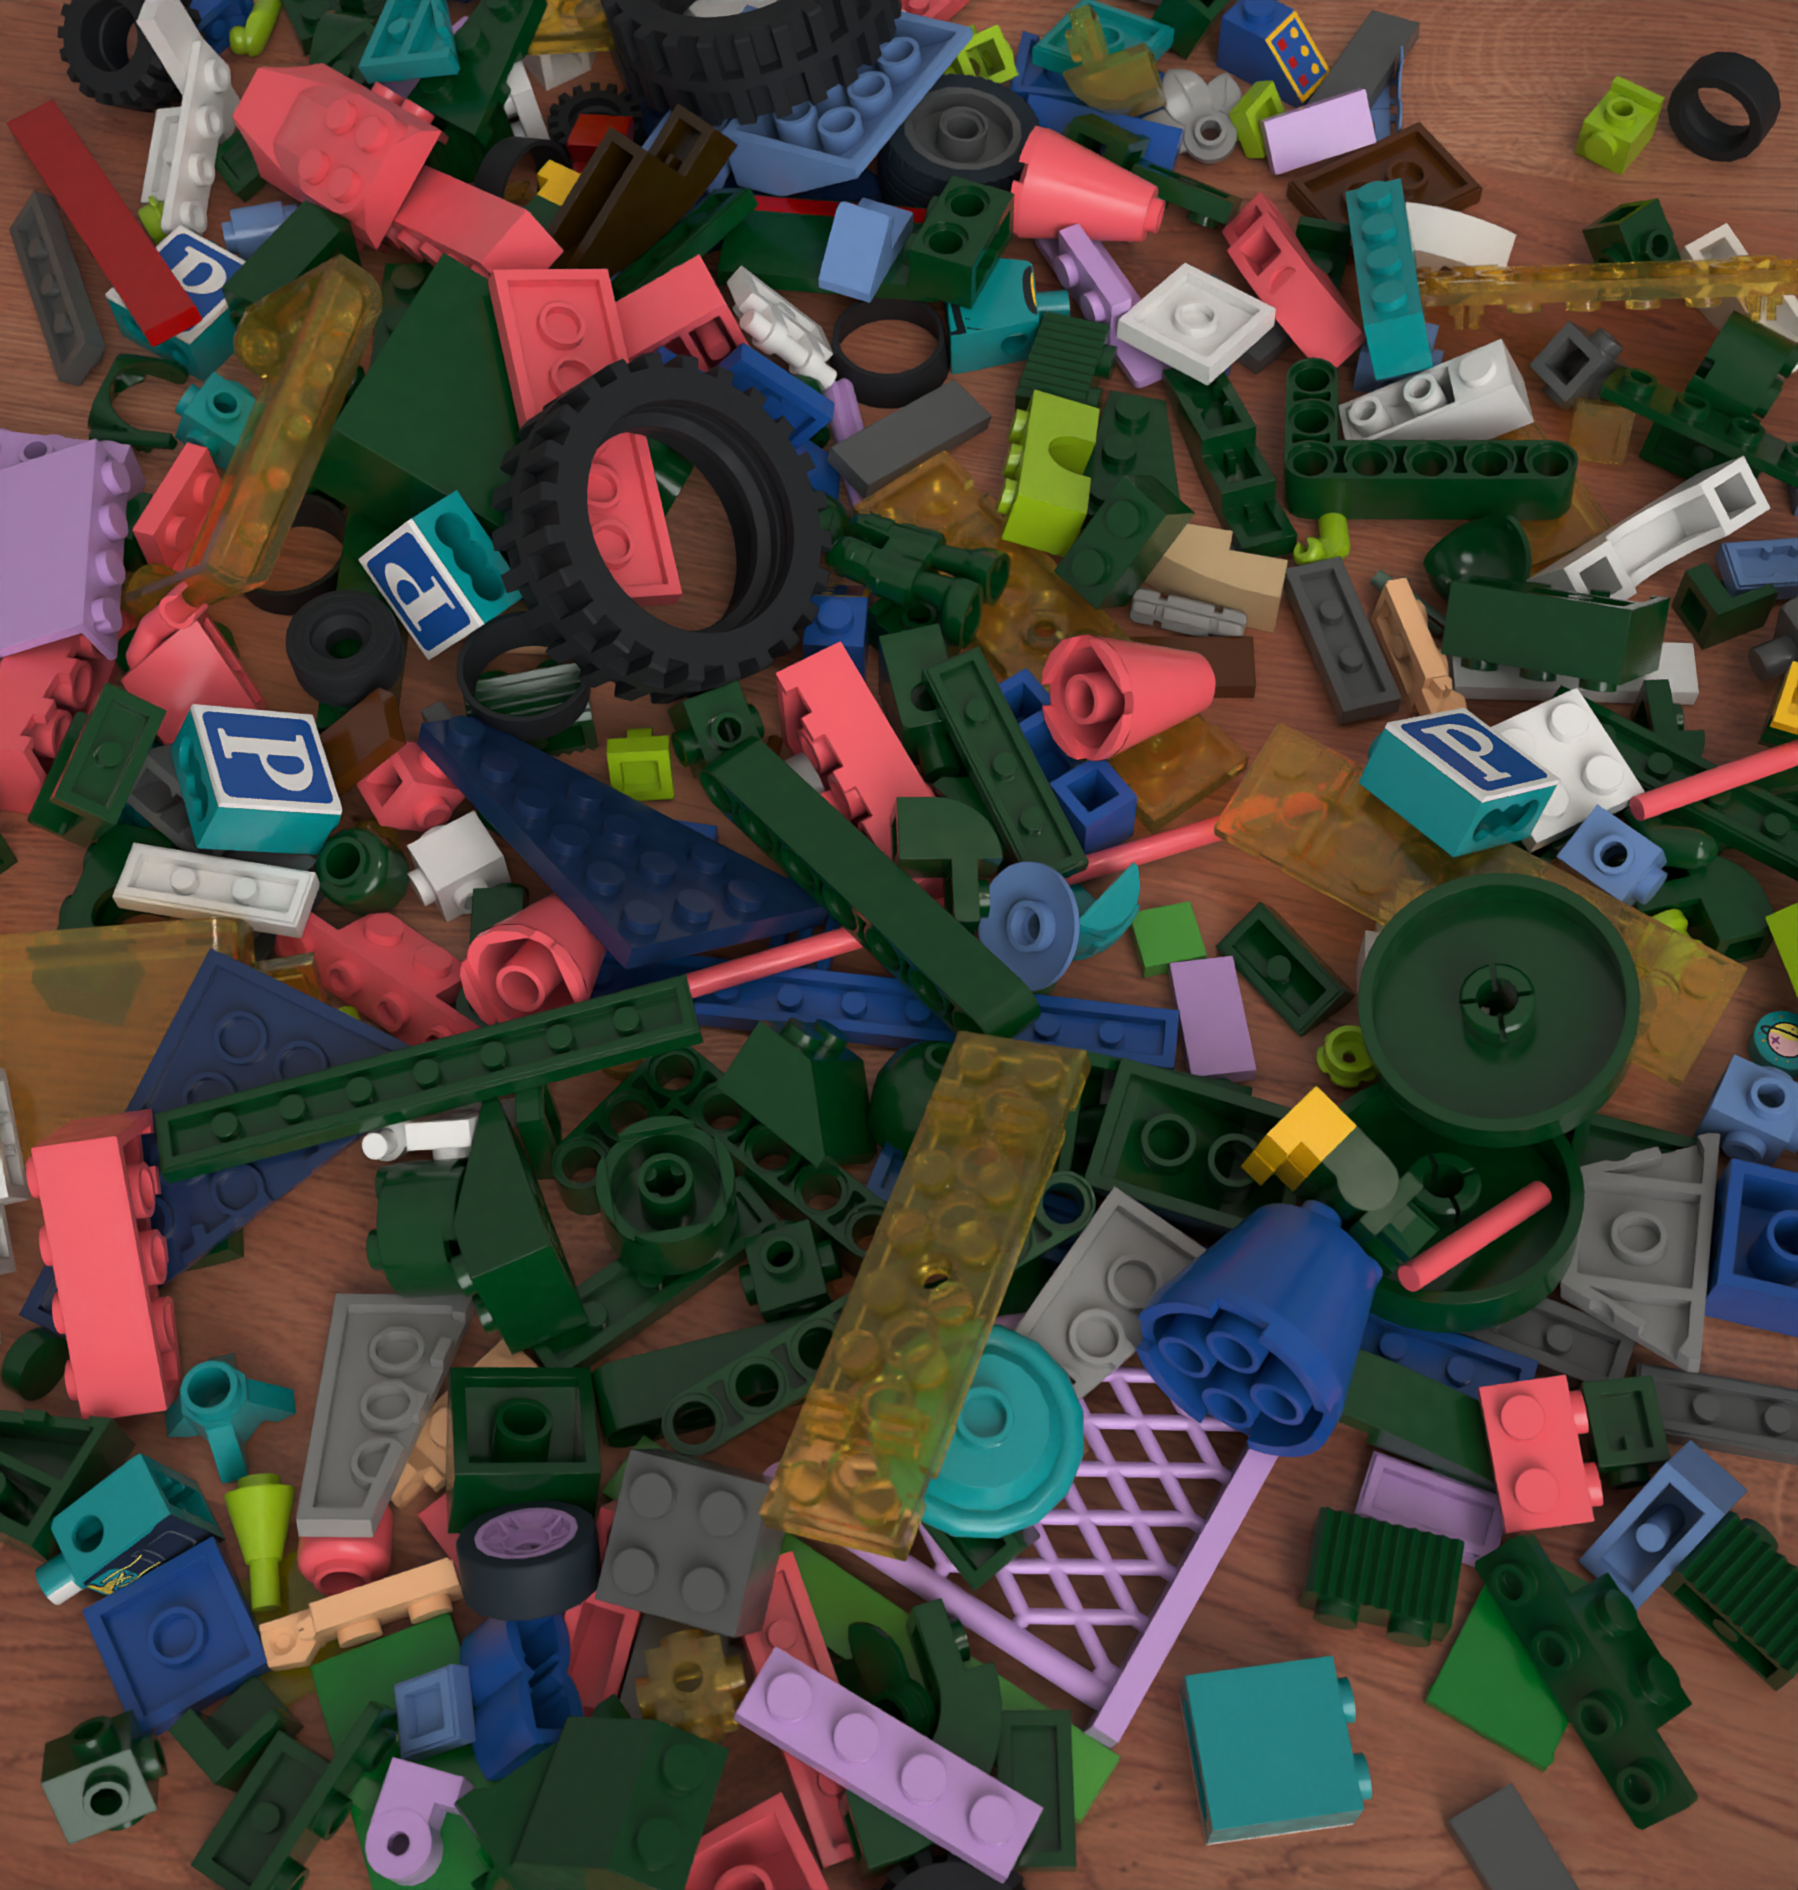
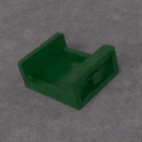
(96, 766)

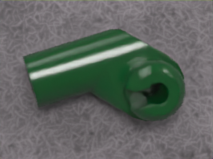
(1682, 845)

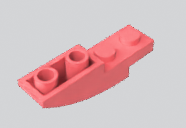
(1288, 280)

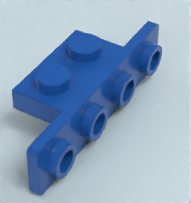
(786, 396)

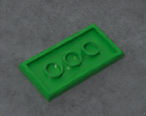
(369, 1674)

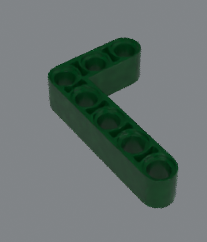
(1410, 475)
(748, 1142)

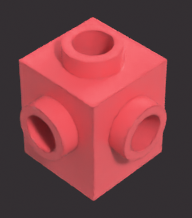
(410, 791)

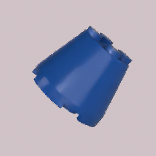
(1265, 1327)

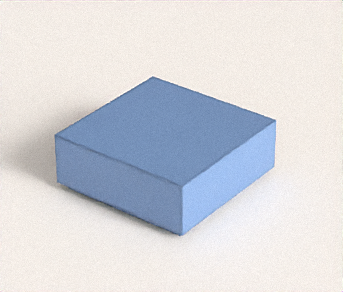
(434, 1712)

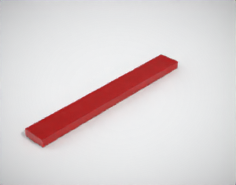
(105, 224)

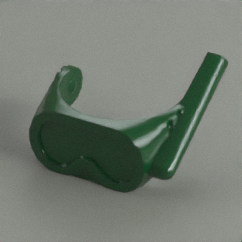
(126, 372)

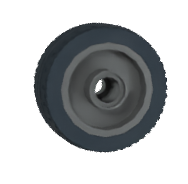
(958, 130)

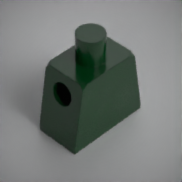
(909, 703)

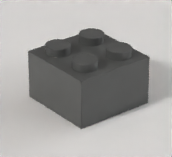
(691, 1543)

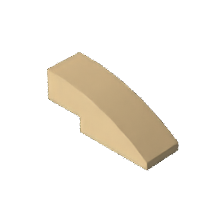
(1207, 570)

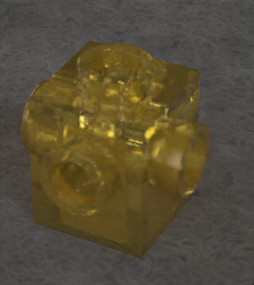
(712, 1706)

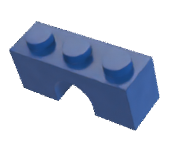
(1090, 793)

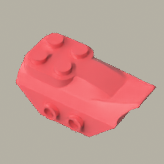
(336, 143)

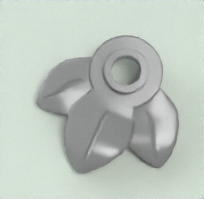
(1200, 107)

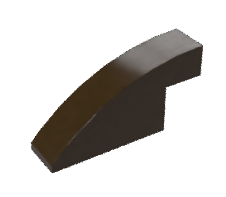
(636, 195)

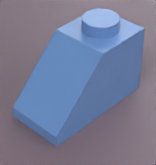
(1663, 1523)

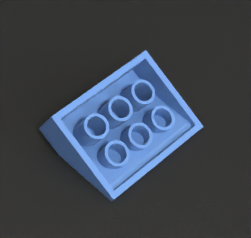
(848, 129)

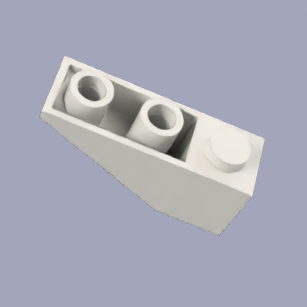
(1456, 400)

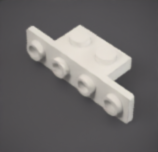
(187, 143)

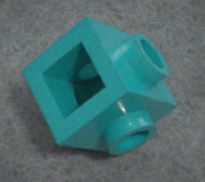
(214, 416)

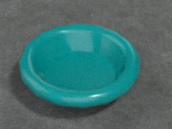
(1011, 1443)

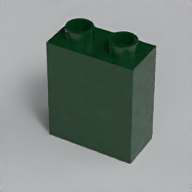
(440, 414)

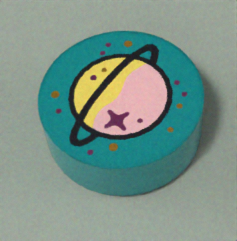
(1776, 1042)

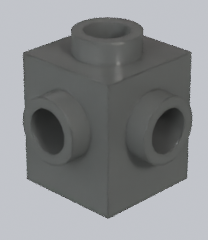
(1577, 363)

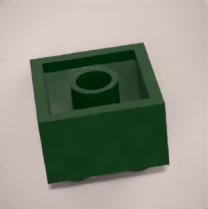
(805, 1090)
(519, 1439)
(621, 1806)

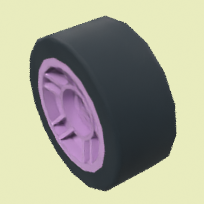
(529, 1560)

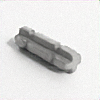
(1186, 615)

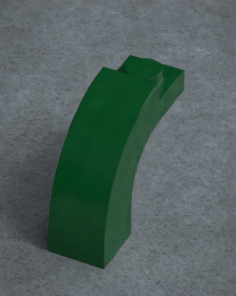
(967, 1725)

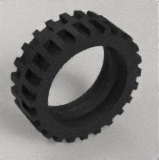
(748, 59)
(752, 473)

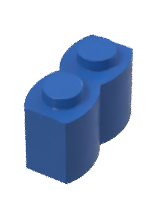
(518, 1690)

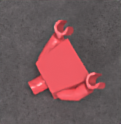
(185, 661)

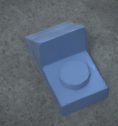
(863, 247)

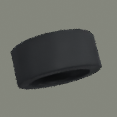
(1746, 83)

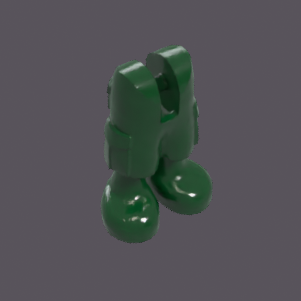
(905, 566)

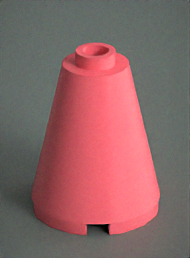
(1074, 186)
(1120, 693)
(531, 963)

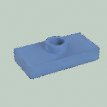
(1759, 563)

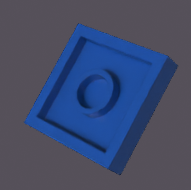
(178, 1637)

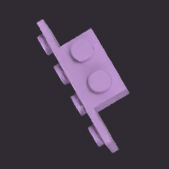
(1101, 295)

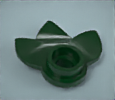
(882, 1678)

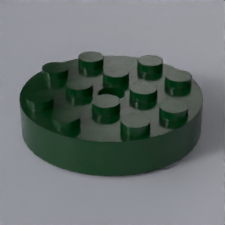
(1514, 943)
(1507, 1273)

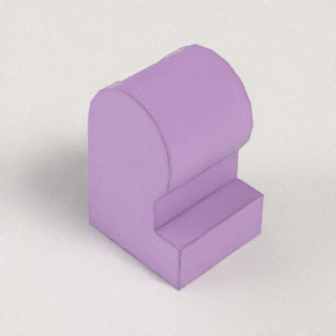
(408, 1818)

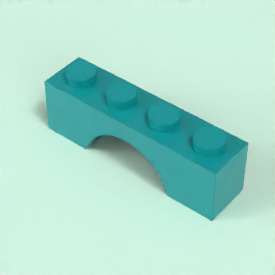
(1388, 279)

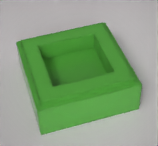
(1166, 937)

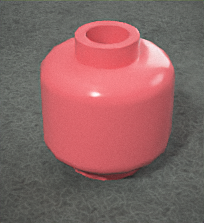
(347, 1562)

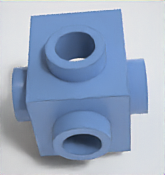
(1753, 1112)

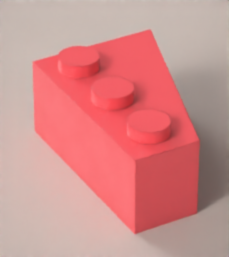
(682, 314)

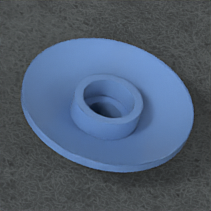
(1032, 923)

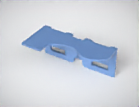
(1381, 109)

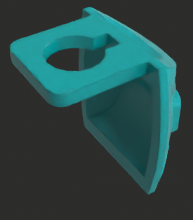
(1107, 917)

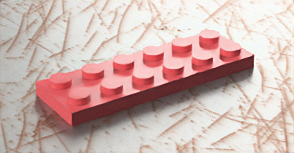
(553, 336)

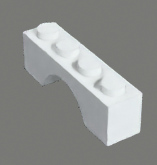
(1661, 532)

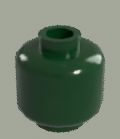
(362, 871)

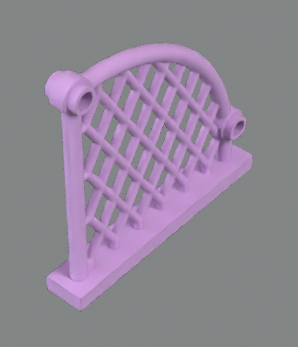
(1109, 1689)

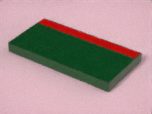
(787, 243)

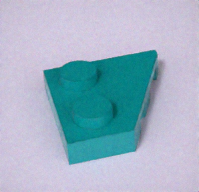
(411, 43)

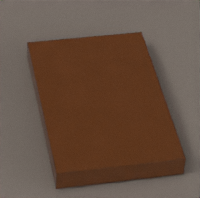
(1413, 154)

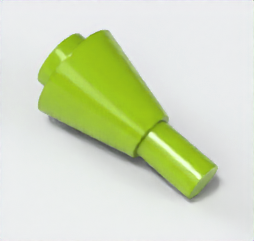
(261, 1521)

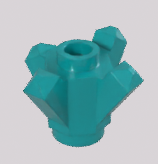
(226, 1411)

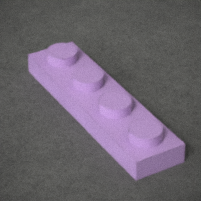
(889, 1764)

